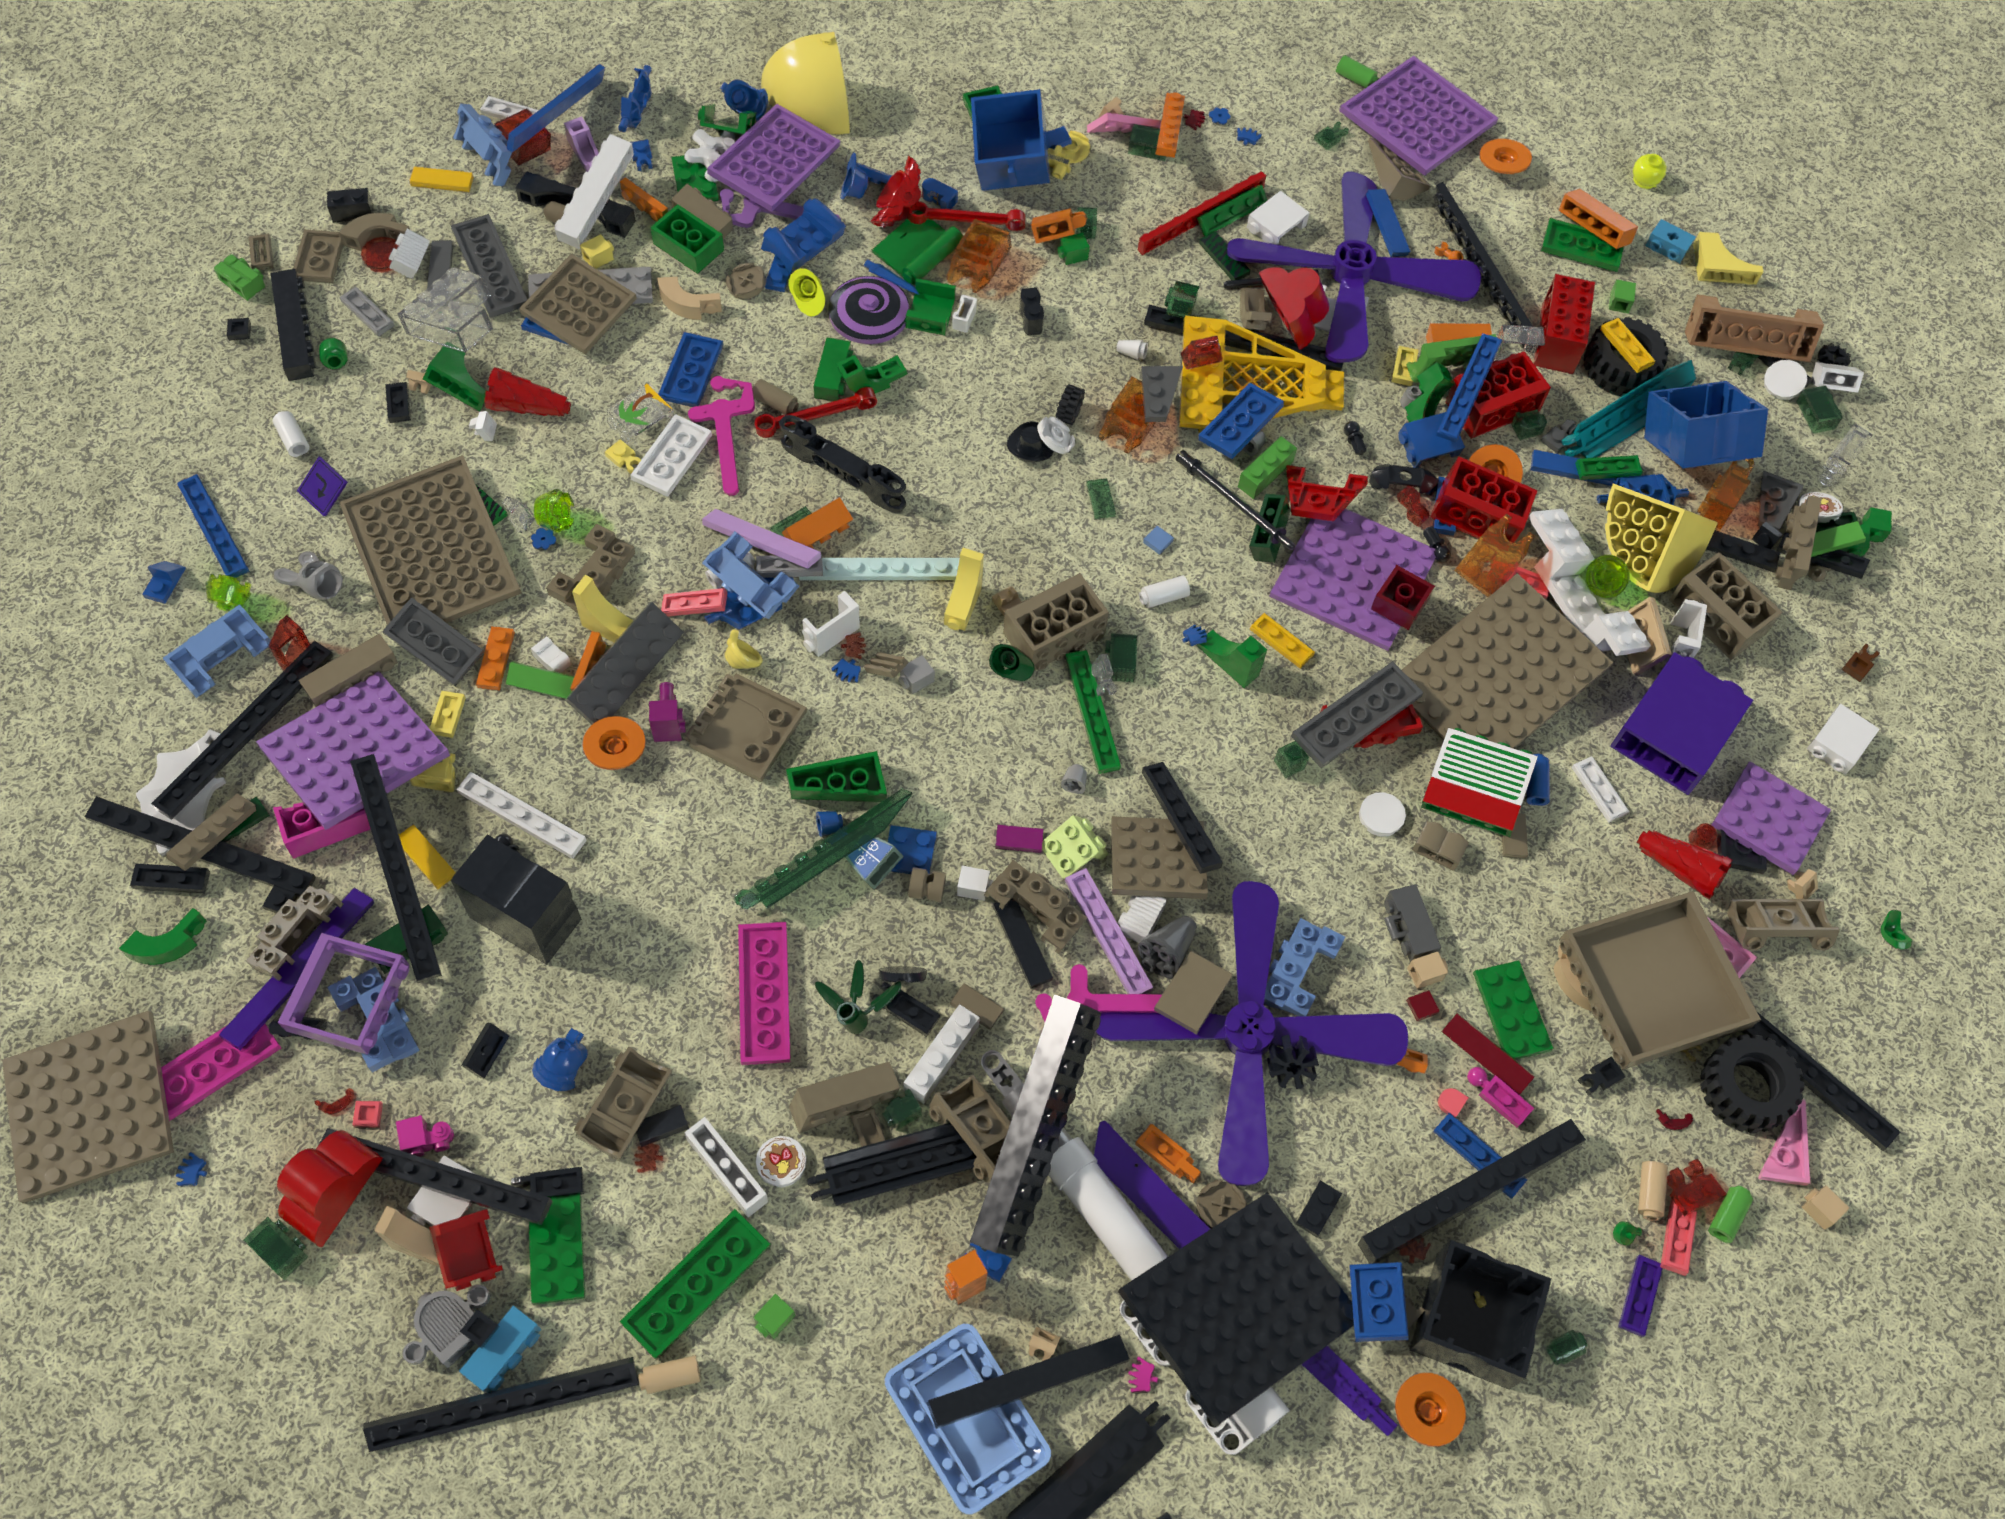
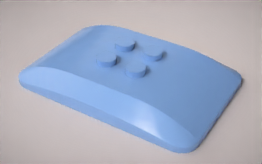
(977, 1455)

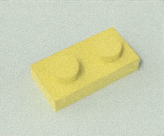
(1400, 372)
(447, 714)

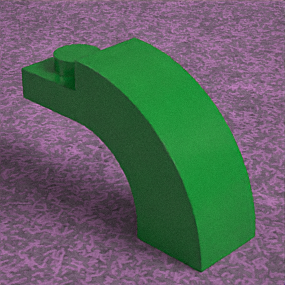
(165, 947)

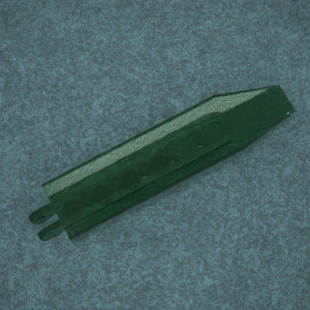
(823, 854)

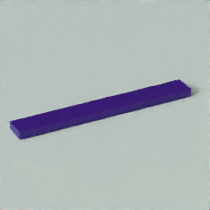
(276, 992)

